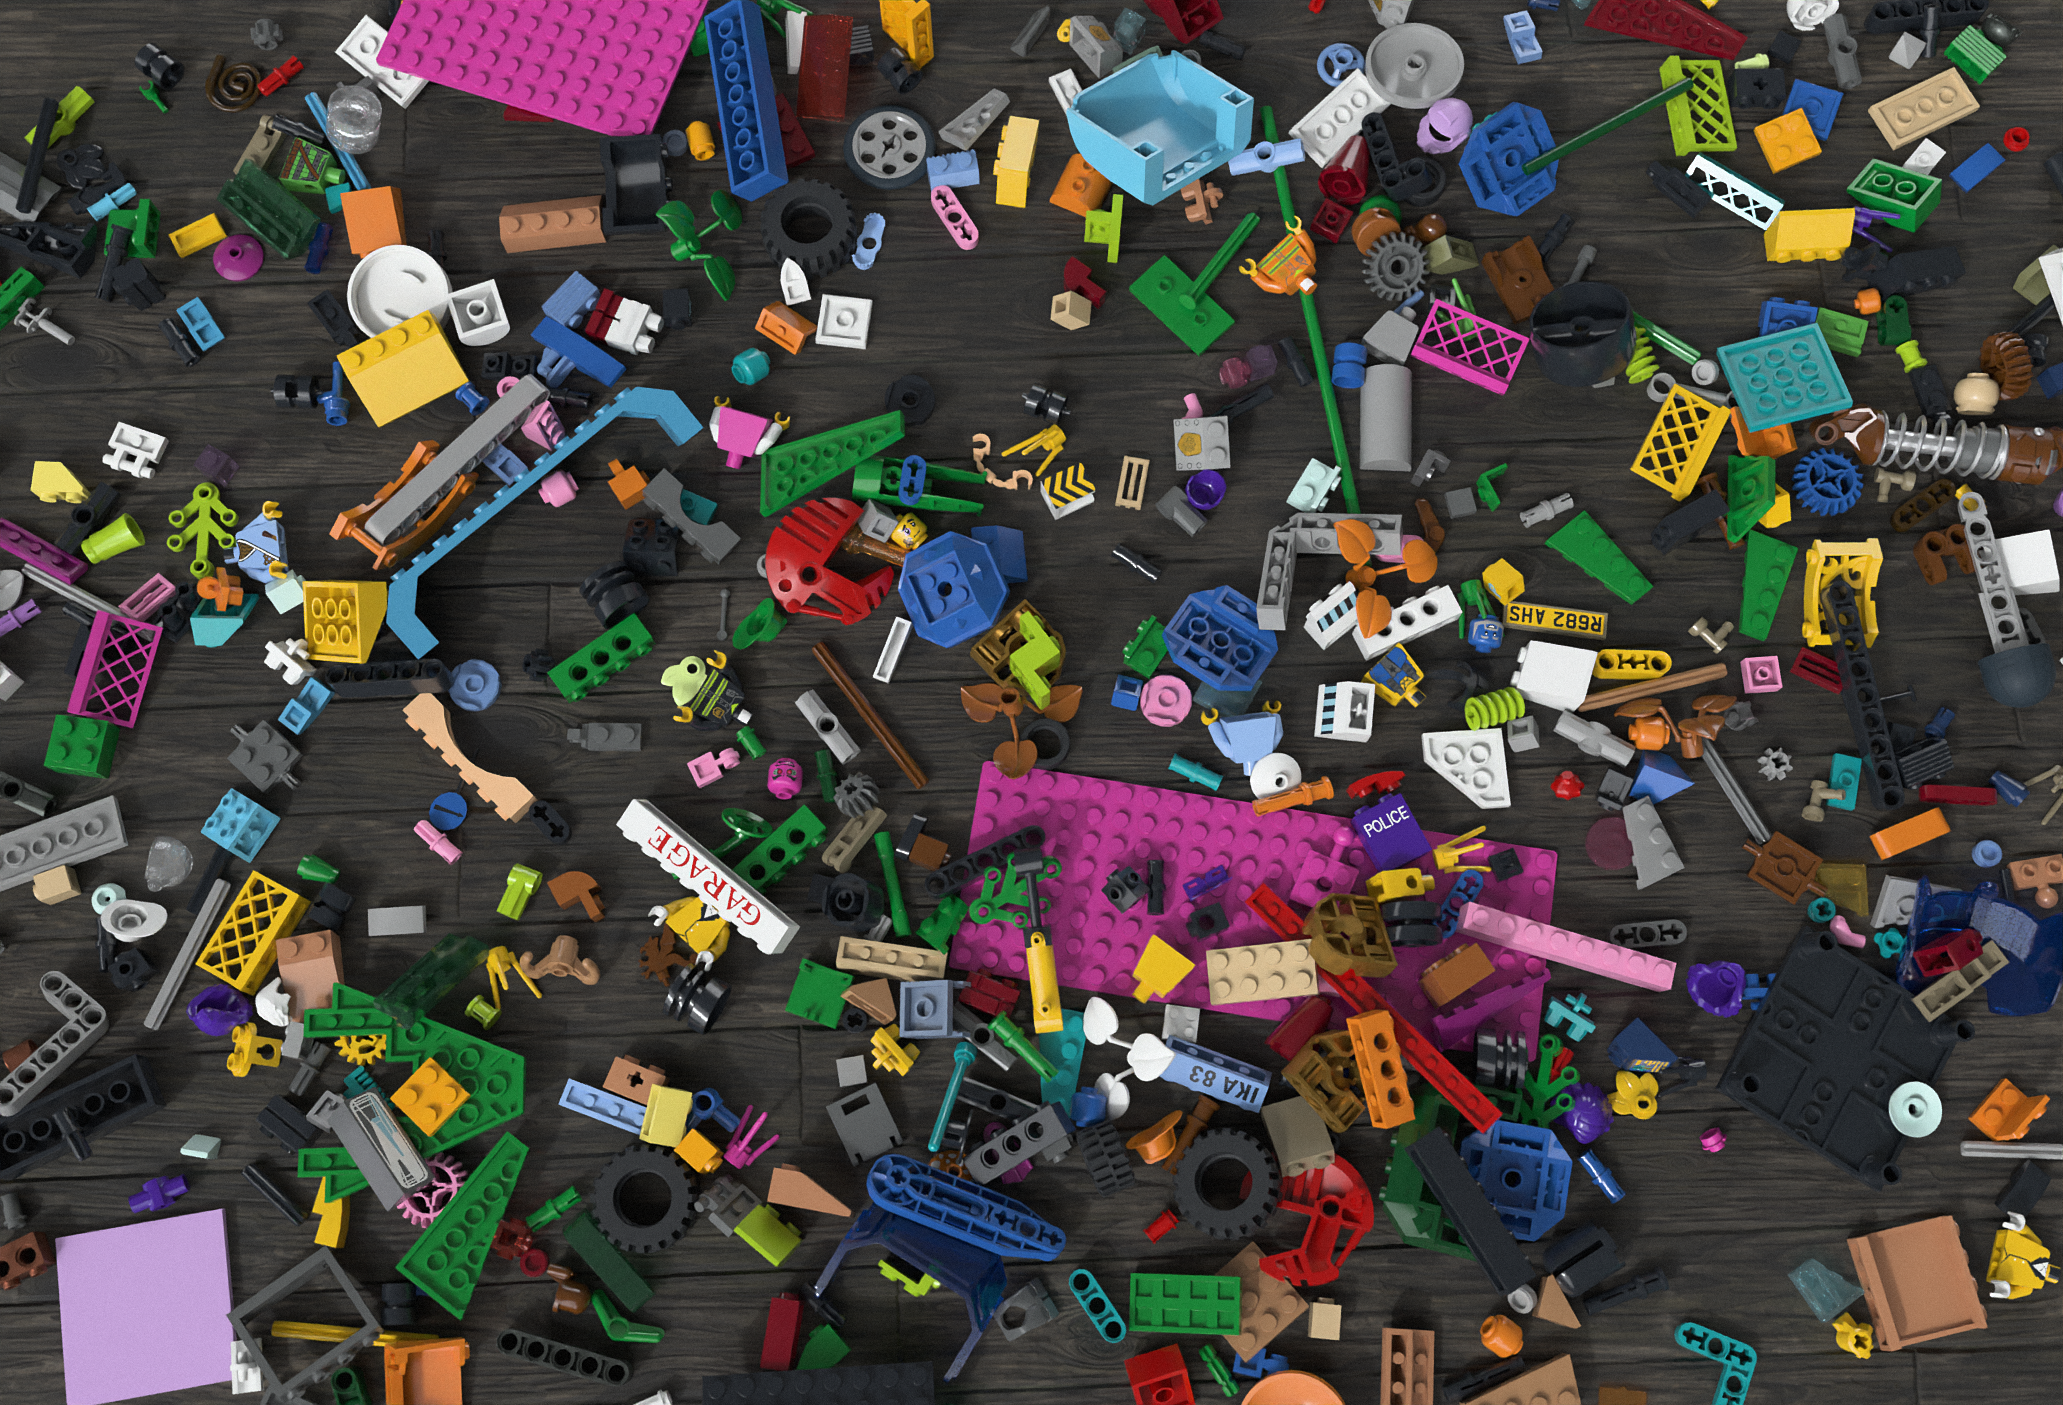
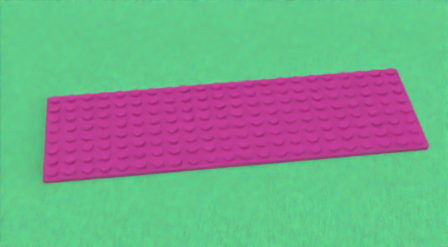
(1115, 825)

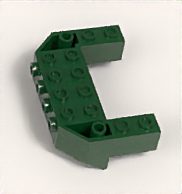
(1407, 1196)

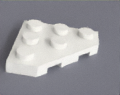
(1471, 763)

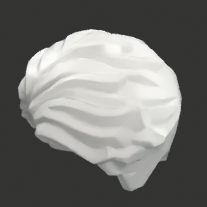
(273, 1004)

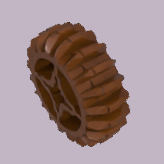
(2007, 363)

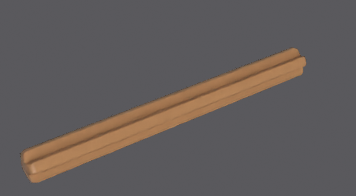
(1653, 686)

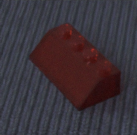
(824, 67)

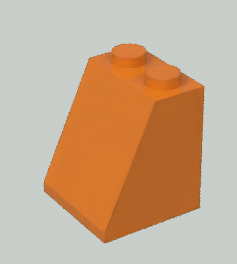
(374, 219)

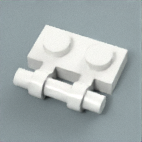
(136, 442)

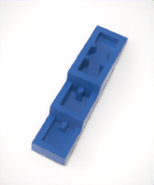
(579, 351)

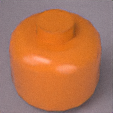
(1868, 301)

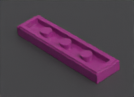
(40, 552)

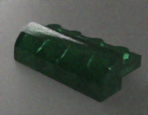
(269, 210)
(431, 979)

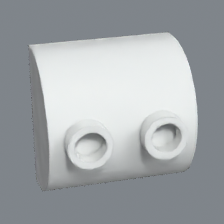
(478, 314)

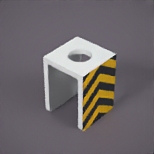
(1067, 491)

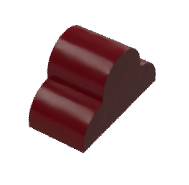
(1187, 17)

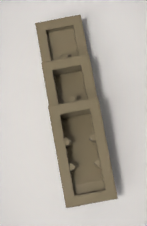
(1958, 984)

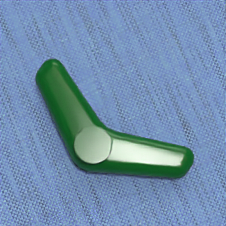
(618, 1327)

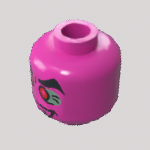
(785, 778)

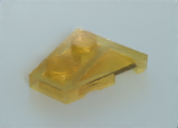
(1845, 885)

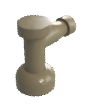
(1885, 479)
(1715, 640)
(1820, 791)

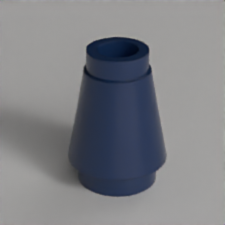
(2009, 788)

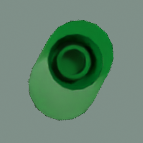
(760, 625)

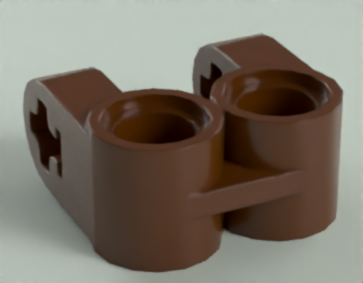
(1931, 562)

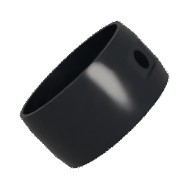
(1583, 333)

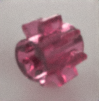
(1234, 373)

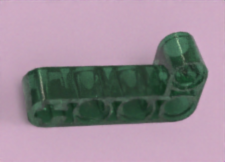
(607, 1261)

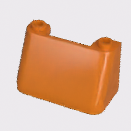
(425, 1371)

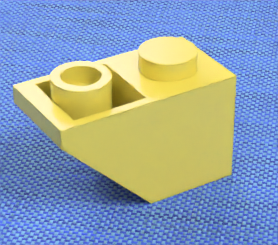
(55, 482)

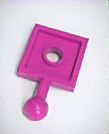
(1318, 866)

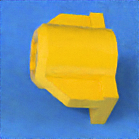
(1853, 1337)

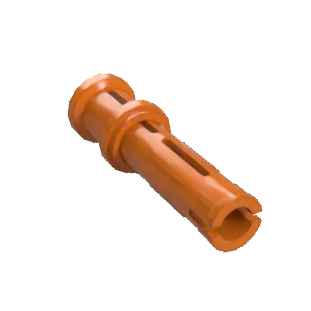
(1303, 794)

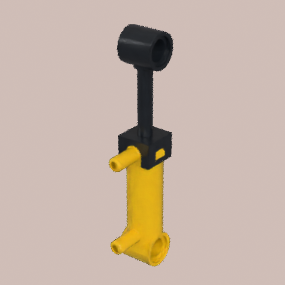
(1039, 947)

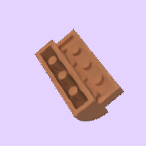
(1407, 1367)

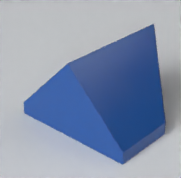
(1658, 777)

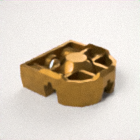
(994, 655)
(1363, 923)
(1309, 1069)

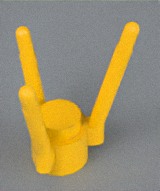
(1048, 438)
(1446, 857)
(498, 963)

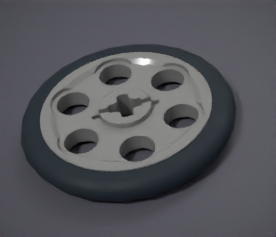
(873, 121)

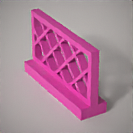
(1465, 369)
(91, 661)

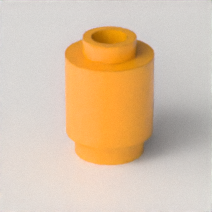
(700, 140)

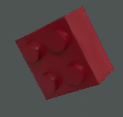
(1331, 220)

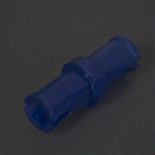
(318, 248)

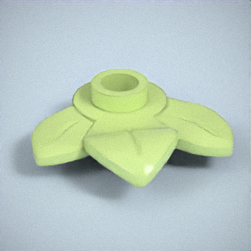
(684, 683)

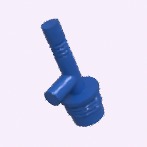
(335, 405)

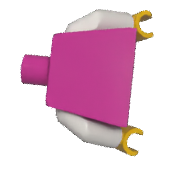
(743, 432)

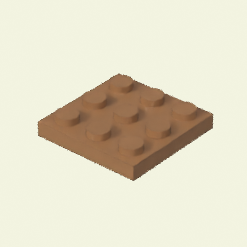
(1266, 1303)

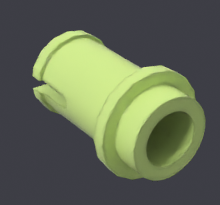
(1758, 62)

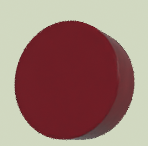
(534, 1263)

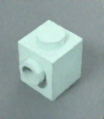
(286, 592)

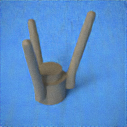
(2057, 771)

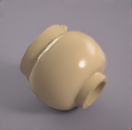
(1976, 394)

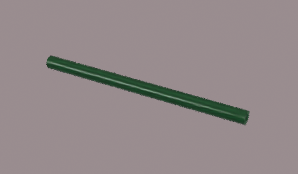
(1607, 126)

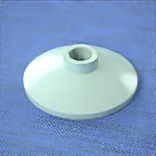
(1927, 1108)

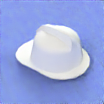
(133, 919)

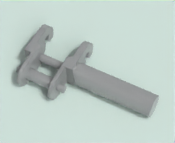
(42, 321)

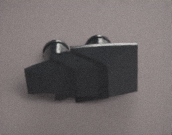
(176, 612)

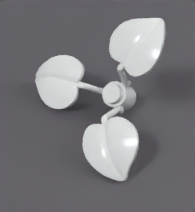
(1147, 1056)

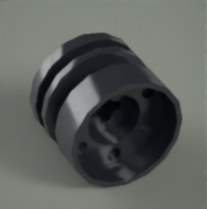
(614, 594)
(701, 1001)
(1499, 1058)

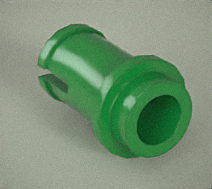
(751, 742)

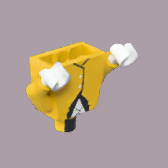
(697, 926)
(2019, 1261)

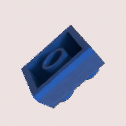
(1008, 550)

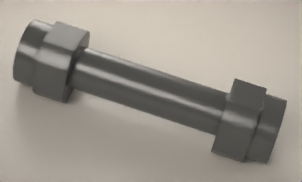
(1585, 258)

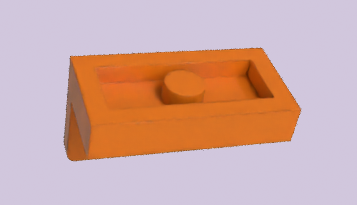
(785, 326)

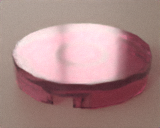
(1609, 844)

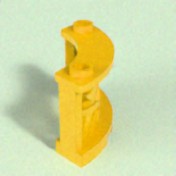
(1868, 567)

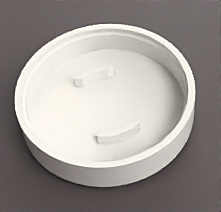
(396, 286)

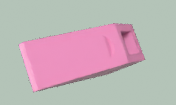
(544, 426)

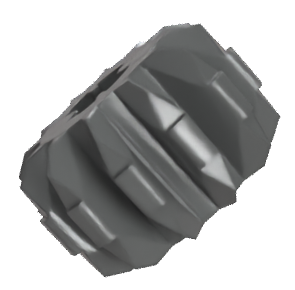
(856, 795)

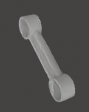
(1715, 398)

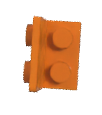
(1766, 442)
(2007, 1112)

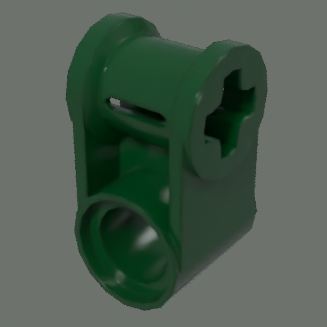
(1893, 323)
(355, 1394)

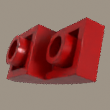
(1382, 782)

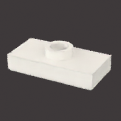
(1924, 157)

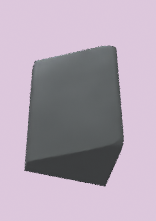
(1031, 32)

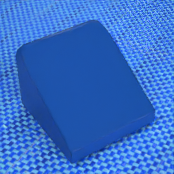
(1127, 692)

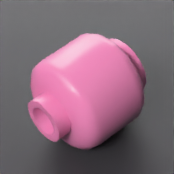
(558, 488)

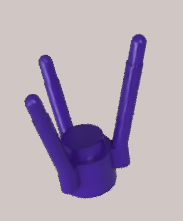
(1863, 219)

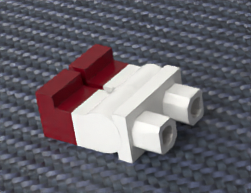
(623, 324)

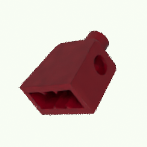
(1961, 947)

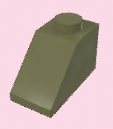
(1450, 255)

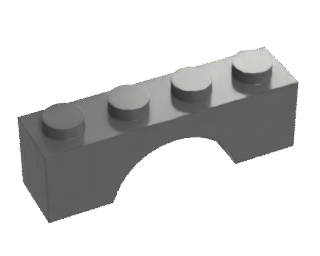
(714, 539)

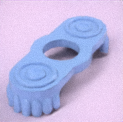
(873, 229)

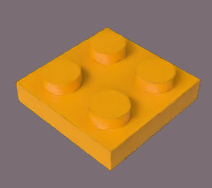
(1787, 140)
(430, 1097)

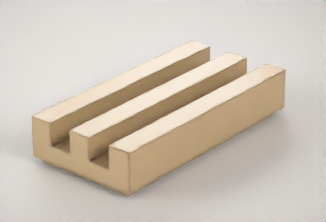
(1129, 502)

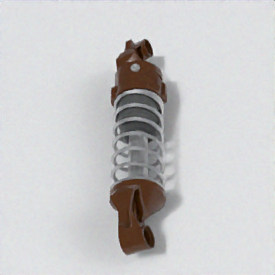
(1998, 453)

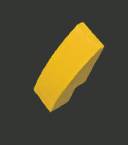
(334, 1219)

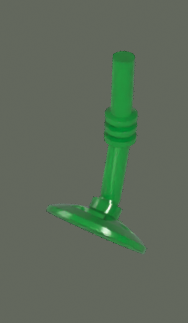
(745, 827)

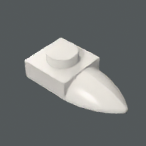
(794, 283)

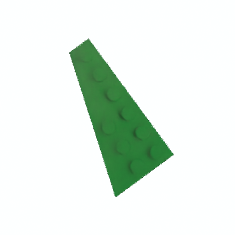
(807, 463)
(458, 1241)

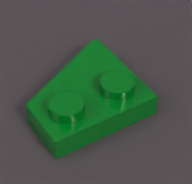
(942, 922)

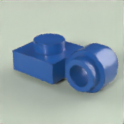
(1258, 1363)

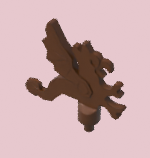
(660, 960)

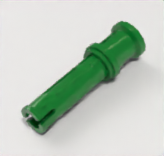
(1014, 1037)

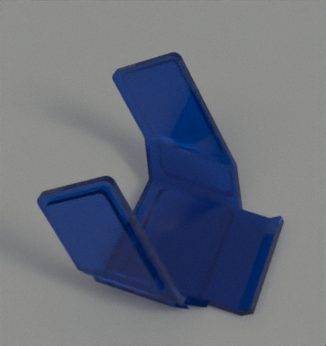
(955, 1263)

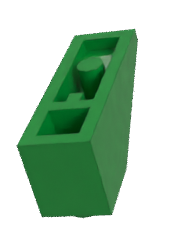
(823, 1349)

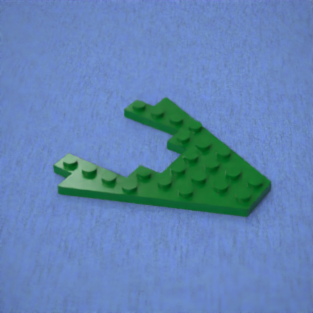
(484, 1070)

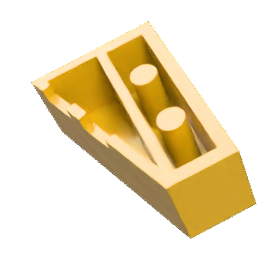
(1015, 160)

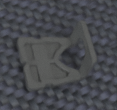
(1037, 1306)

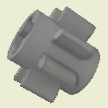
(1781, 761)

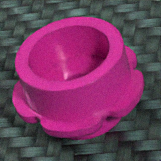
(1713, 1139)

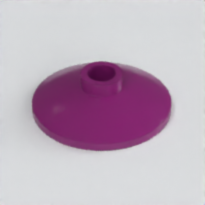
(243, 265)

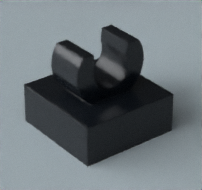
(1505, 865)

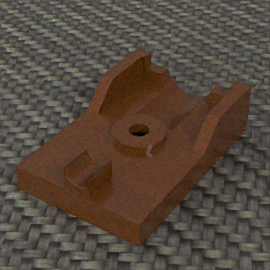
(1507, 267)

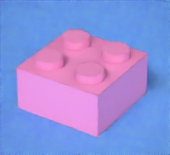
(1761, 674)

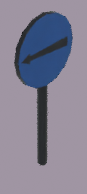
(450, 809)

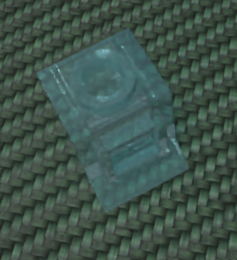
(1129, 29)

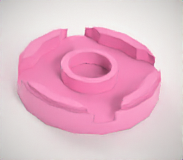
(1165, 700)

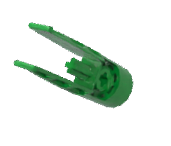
(872, 478)

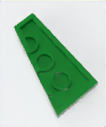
(1599, 557)
(1764, 580)

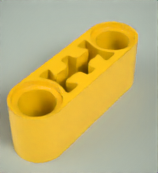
(1635, 657)

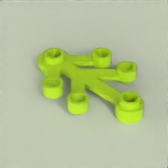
(203, 526)

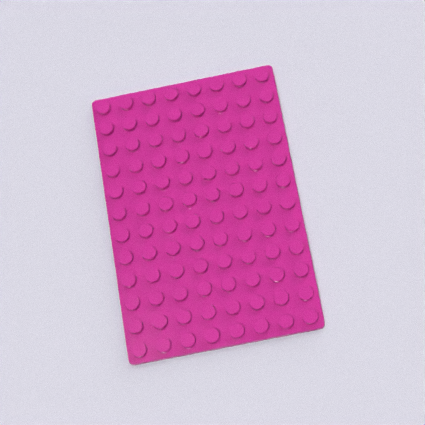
(565, 59)

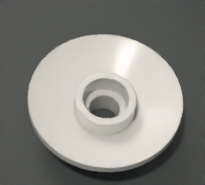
(1269, 769)

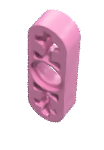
(954, 228)

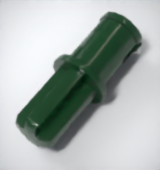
(826, 775)

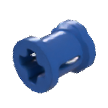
(472, 398)

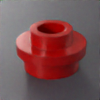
(2020, 135)

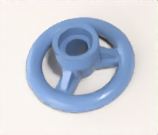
(1344, 53)

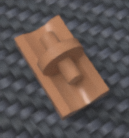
(1203, 197)

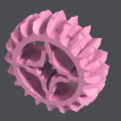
(435, 1201)

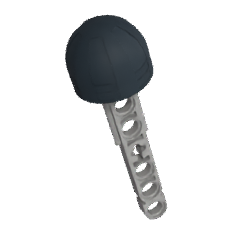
(2017, 672)

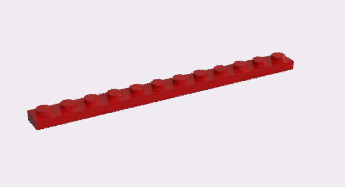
(1365, 998)

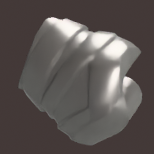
(1739, 716)

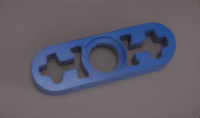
(1460, 884)

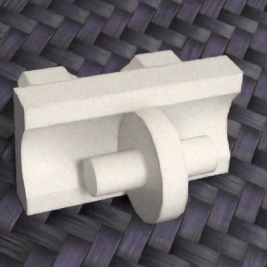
(292, 655)
(245, 1371)

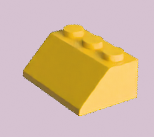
(1809, 235)

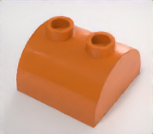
(1081, 187)

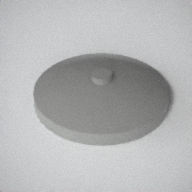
(1414, 65)

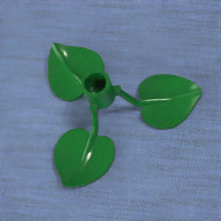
(680, 222)

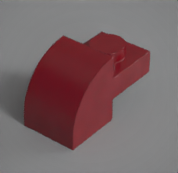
(1078, 280)

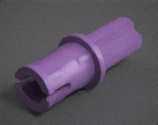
(18, 616)

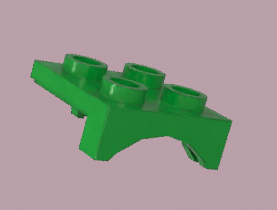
(819, 994)

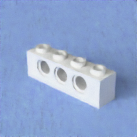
(1445, 609)

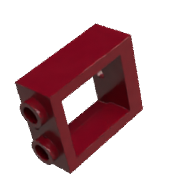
(782, 1332)

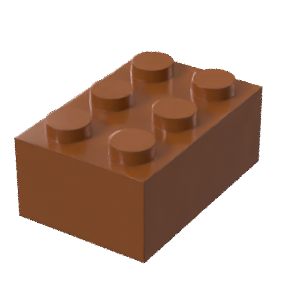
(1454, 974)

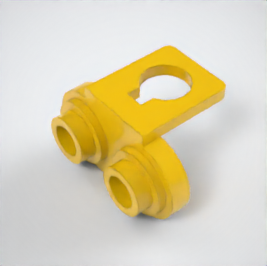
(246, 1049)

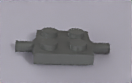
(265, 757)

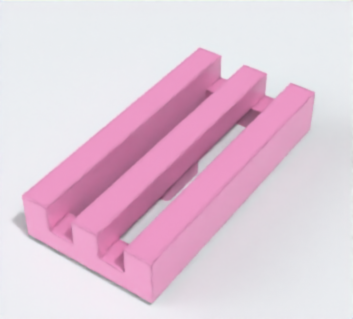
(151, 601)

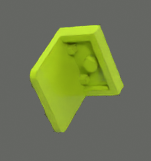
(912, 1285)

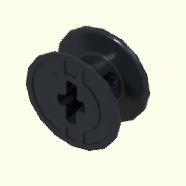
(956, 1135)

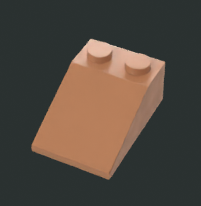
(309, 969)
(800, 1191)

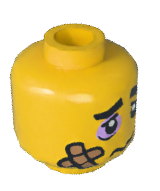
(909, 531)

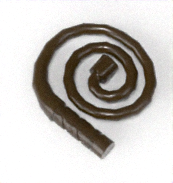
(210, 85)

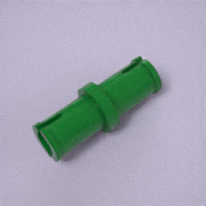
(553, 1208)

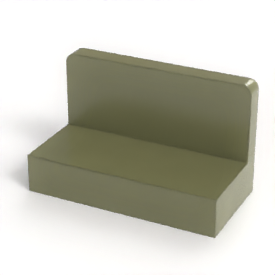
(2032, 281)

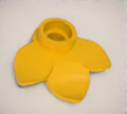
(1633, 1090)

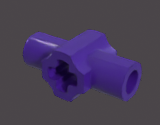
(159, 1193)

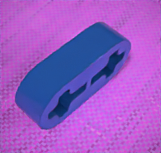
(906, 478)

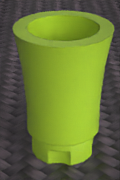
(113, 539)

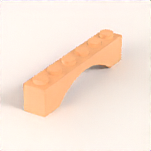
(434, 719)

